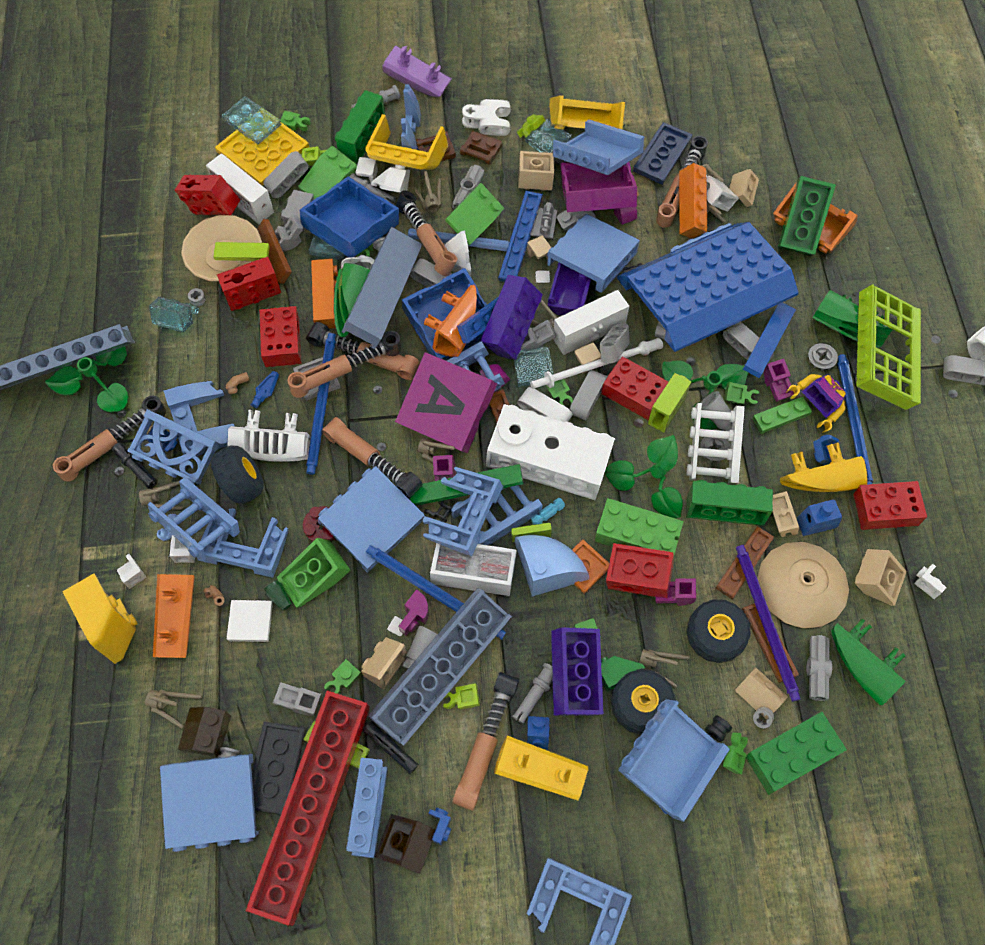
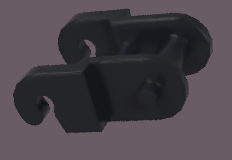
(436, 514)

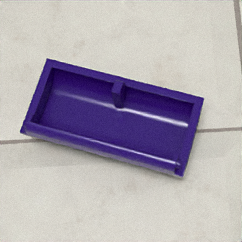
(568, 290)

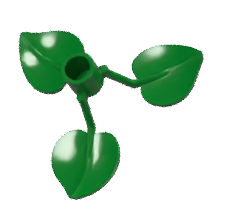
(724, 374)
(67, 379)
(665, 456)

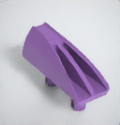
(416, 73)

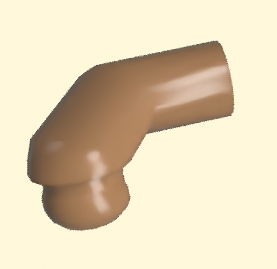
(235, 380)
(213, 592)

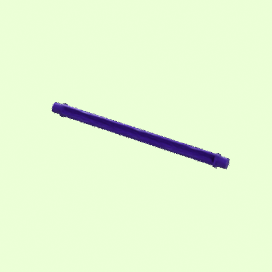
(768, 624)

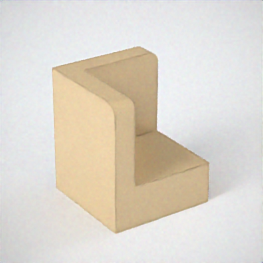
(538, 247)
(587, 354)

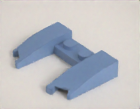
(412, 119)
(182, 398)
(465, 537)
(262, 560)
(611, 899)

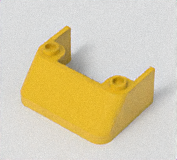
(576, 112)
(379, 150)
(101, 618)

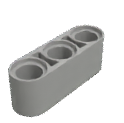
(285, 174)
(424, 273)
(741, 339)
(614, 343)
(964, 369)
(587, 395)

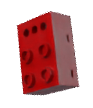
(207, 195)
(249, 283)
(280, 336)
(633, 387)
(889, 505)
(640, 570)

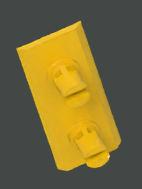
(834, 477)
(540, 768)

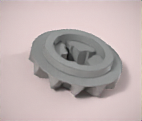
(820, 349)
(722, 444)

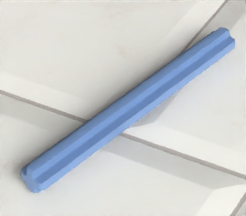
(479, 242)

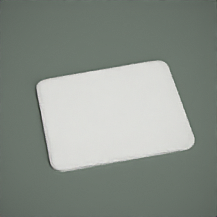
(542, 276)
(393, 627)

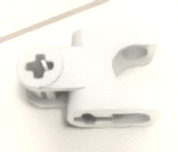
(487, 117)

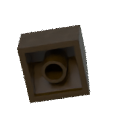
(204, 731)
(405, 843)

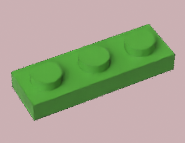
(782, 415)

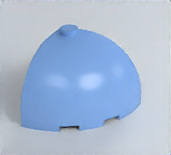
(549, 563)

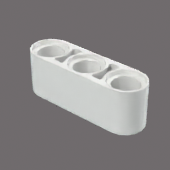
(543, 405)

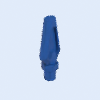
(265, 389)

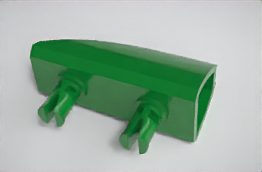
(347, 288)
(843, 317)
(870, 672)

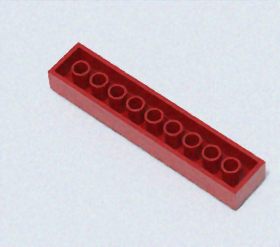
(308, 809)

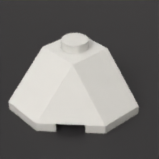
(393, 179)
(459, 247)

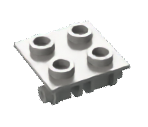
(545, 222)

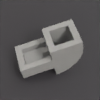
(569, 219)
(289, 234)
(538, 336)
(297, 699)

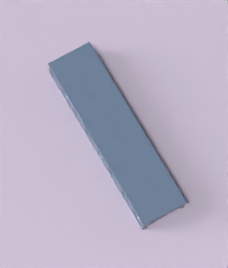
(382, 287)
(64, 355)
(439, 666)

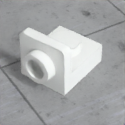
(928, 583)

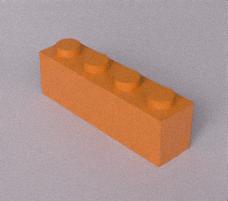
(693, 201)
(323, 291)

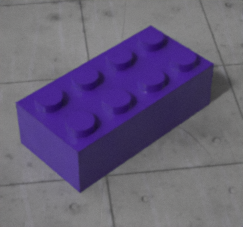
(511, 317)
(577, 672)

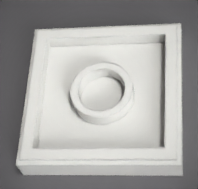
(249, 621)

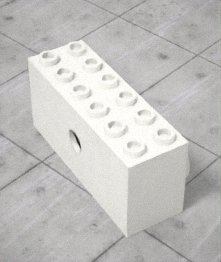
(550, 451)

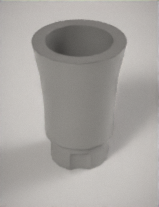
(715, 402)
(421, 641)

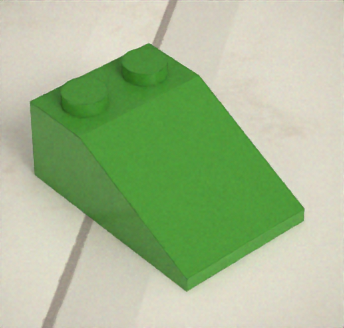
(327, 172)
(475, 213)
(313, 572)

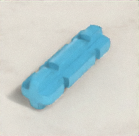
(548, 512)

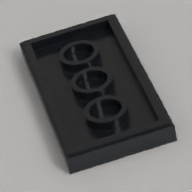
(275, 765)

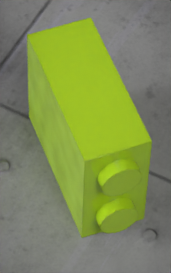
(669, 402)

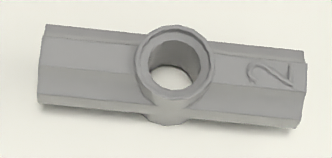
(467, 184)
(819, 668)

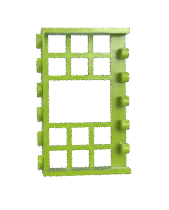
(869, 300)

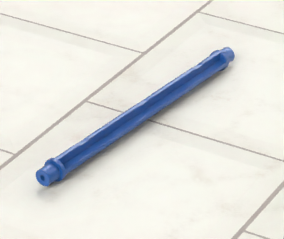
(320, 409)
(853, 413)
(418, 581)

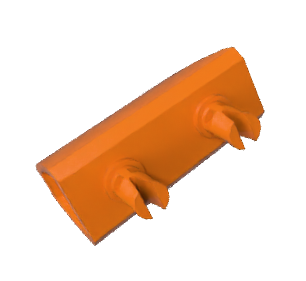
(447, 337)
(172, 615)

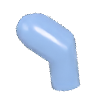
(164, 534)

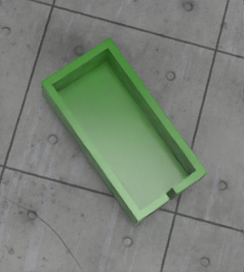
(637, 527)

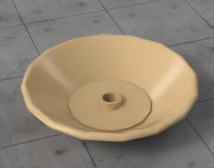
(201, 239)
(793, 598)

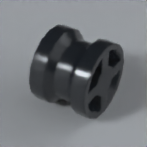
(718, 728)

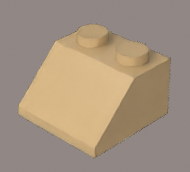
(536, 170)
(881, 576)
(384, 662)

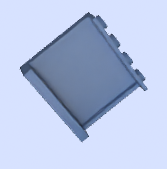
(600, 147)
(594, 250)
(371, 514)
(673, 760)
(208, 802)

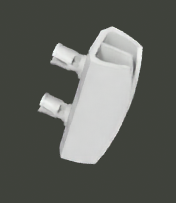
(271, 444)

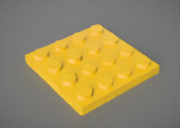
(261, 159)

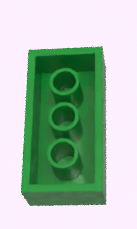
(360, 126)
(806, 215)
(729, 503)
(795, 753)

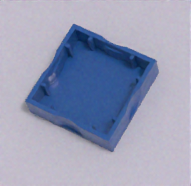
(349, 217)
(429, 302)

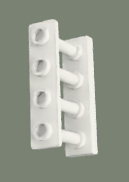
(732, 454)

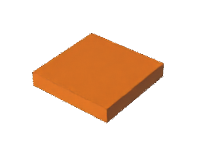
(594, 563)

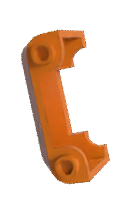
(835, 227)

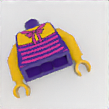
(824, 394)

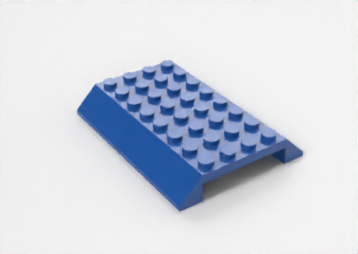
(712, 284)

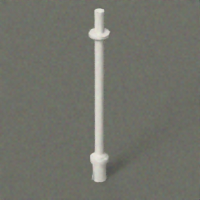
(644, 348)

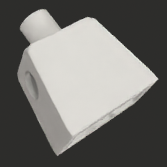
(719, 194)

